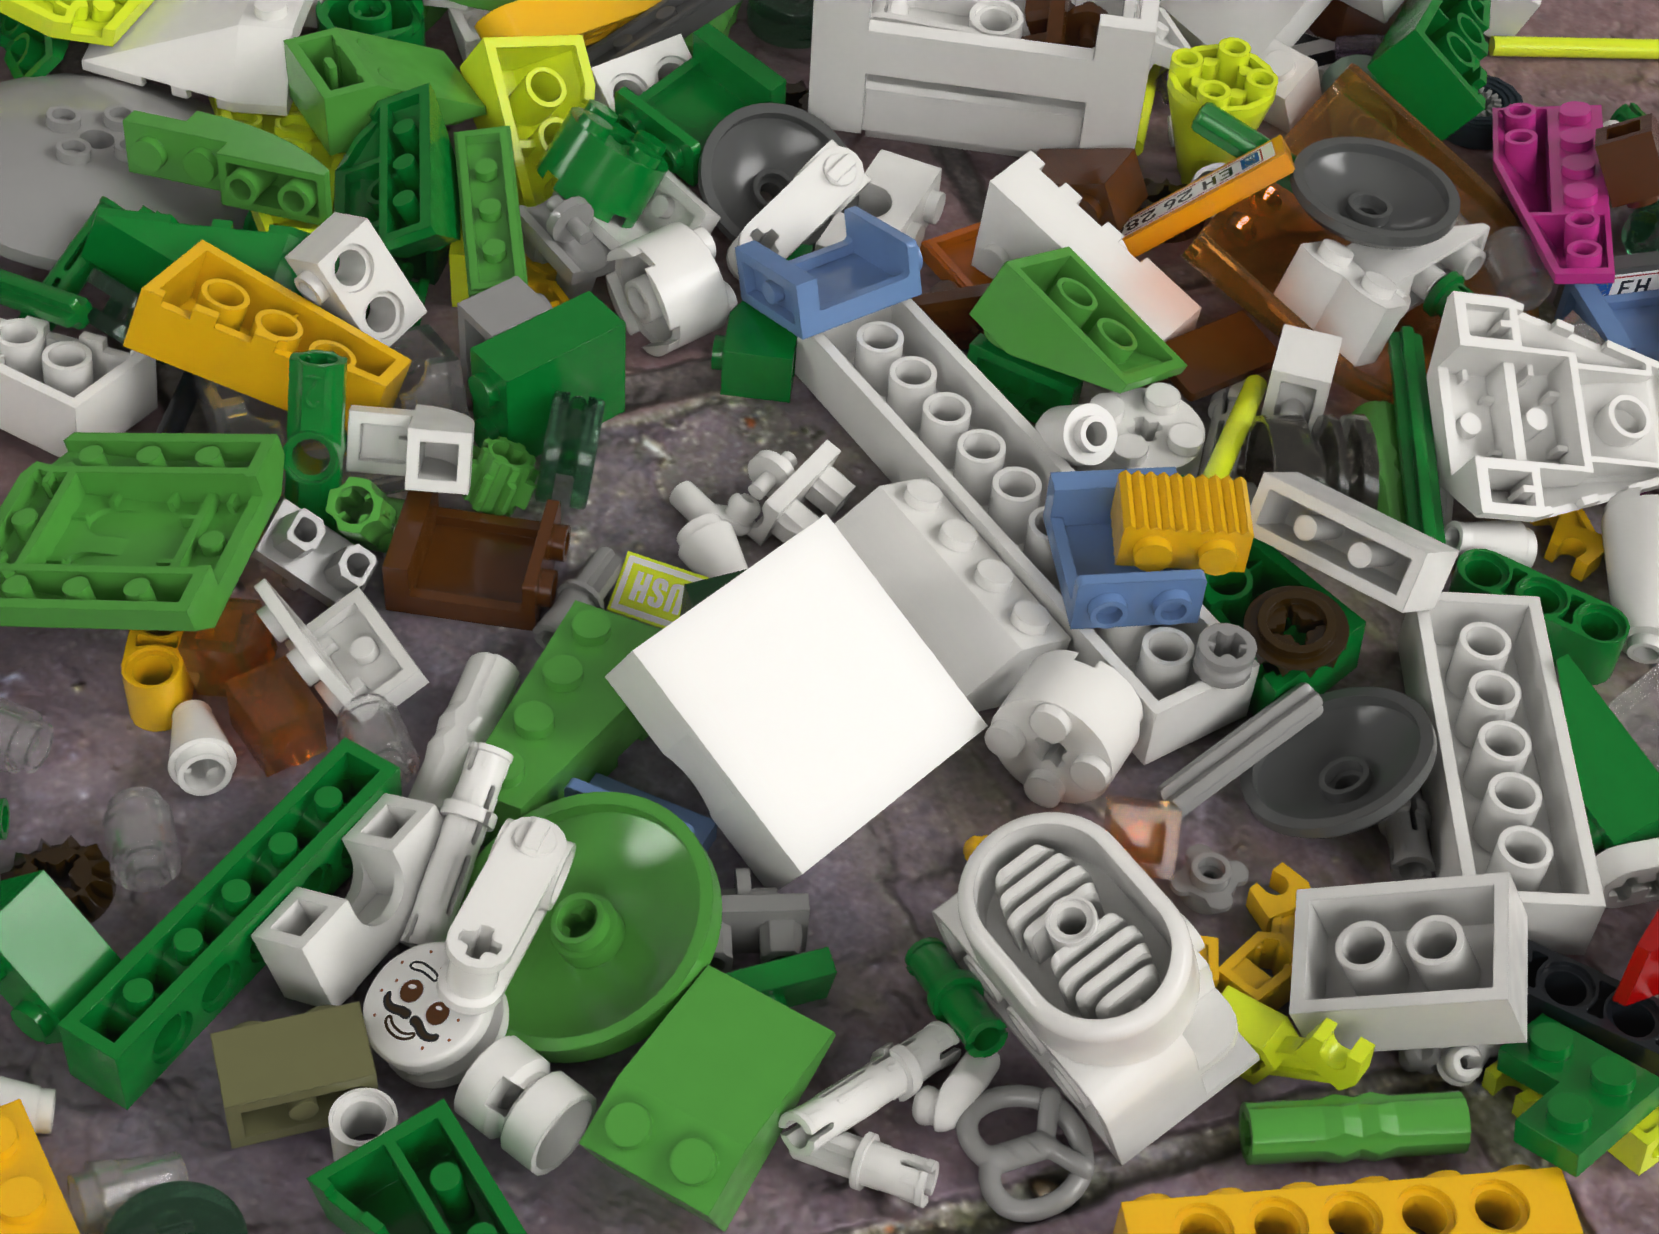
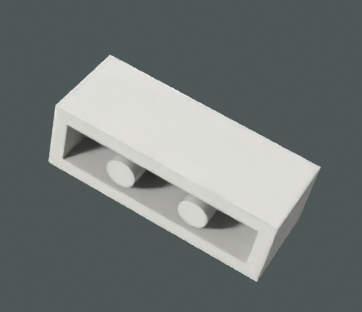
(1351, 541)

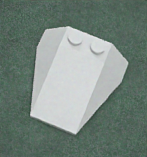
(211, 49)
(1536, 414)

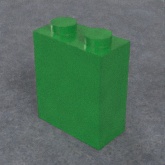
(566, 349)

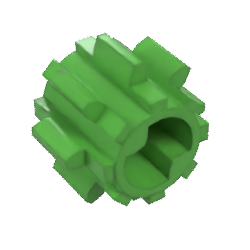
(501, 477)

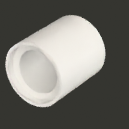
(357, 1114)

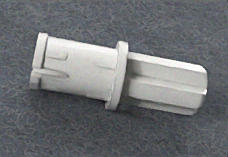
(876, 1166)

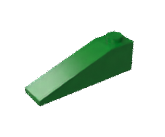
(143, 244)

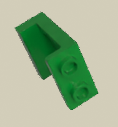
(698, 96)

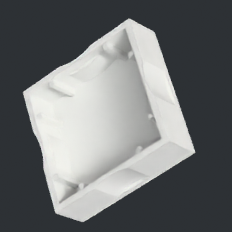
(796, 702)

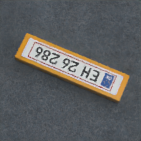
(1208, 196)

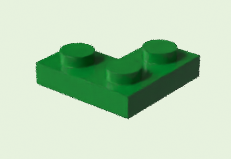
(1586, 1093)

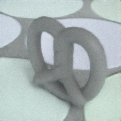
(1027, 1150)

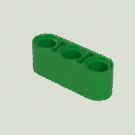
(1574, 621)

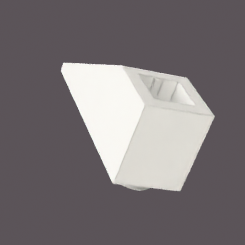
(1420, 268)

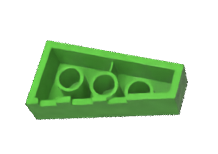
(567, 712)

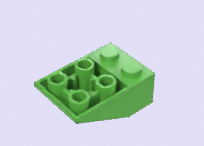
(344, 72)

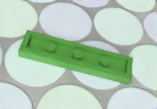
(489, 207)

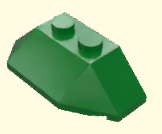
(403, 175)

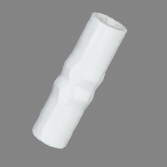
(471, 716)

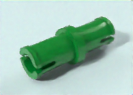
(956, 997)

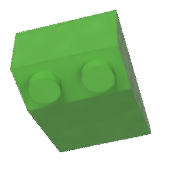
(1072, 322)
(708, 1096)

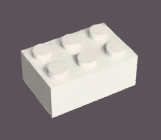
(1413, 962)

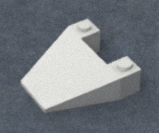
(1271, 31)

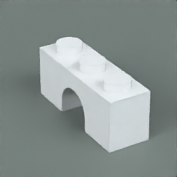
(899, 194)
(329, 944)

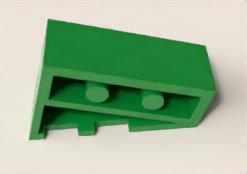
(415, 1182)

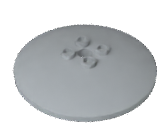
(69, 149)

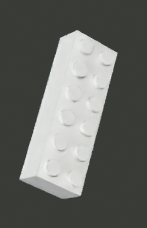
(1504, 759)

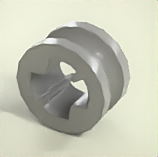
(1224, 641)

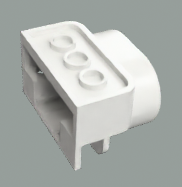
(1094, 976)

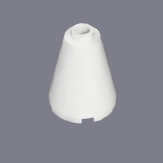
(1632, 568)

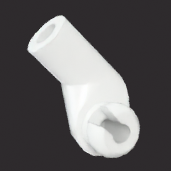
(961, 1088)

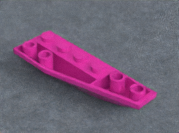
(1557, 186)

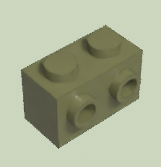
(290, 1071)

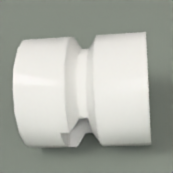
(523, 1104)

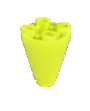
(1220, 75)

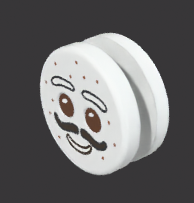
(416, 1029)

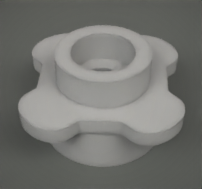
(1206, 894)

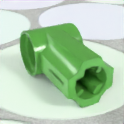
(364, 513)

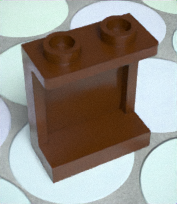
(473, 563)

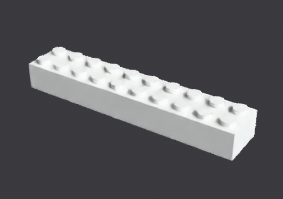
(936, 416)

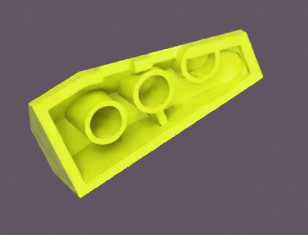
(531, 89)

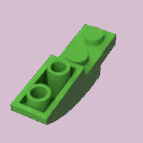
(237, 159)

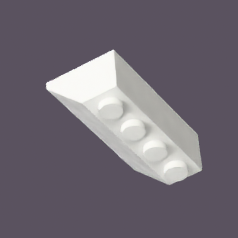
(951, 588)

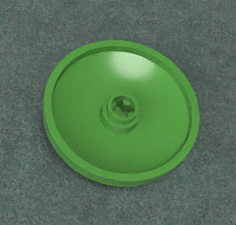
(623, 934)

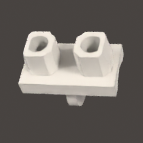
(788, 489)

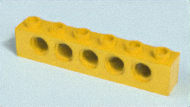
(1441, 1203)

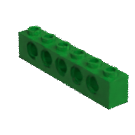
(204, 946)

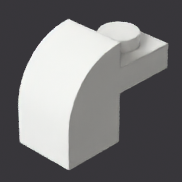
(423, 444)

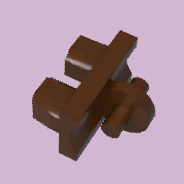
(1063, 22)

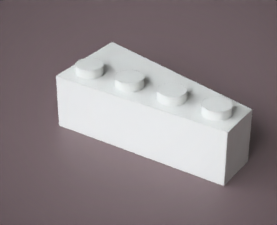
(1033, 216)
(69, 384)

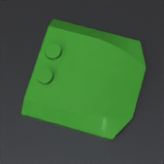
(135, 530)

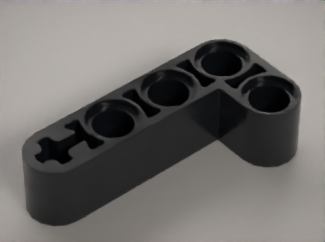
(1584, 1003)

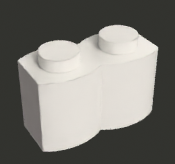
(1342, 299)

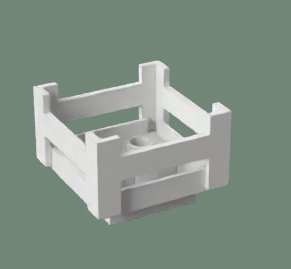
(981, 87)

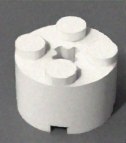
(670, 287)
(1152, 430)
(1066, 728)

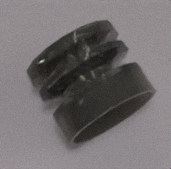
(1335, 453)

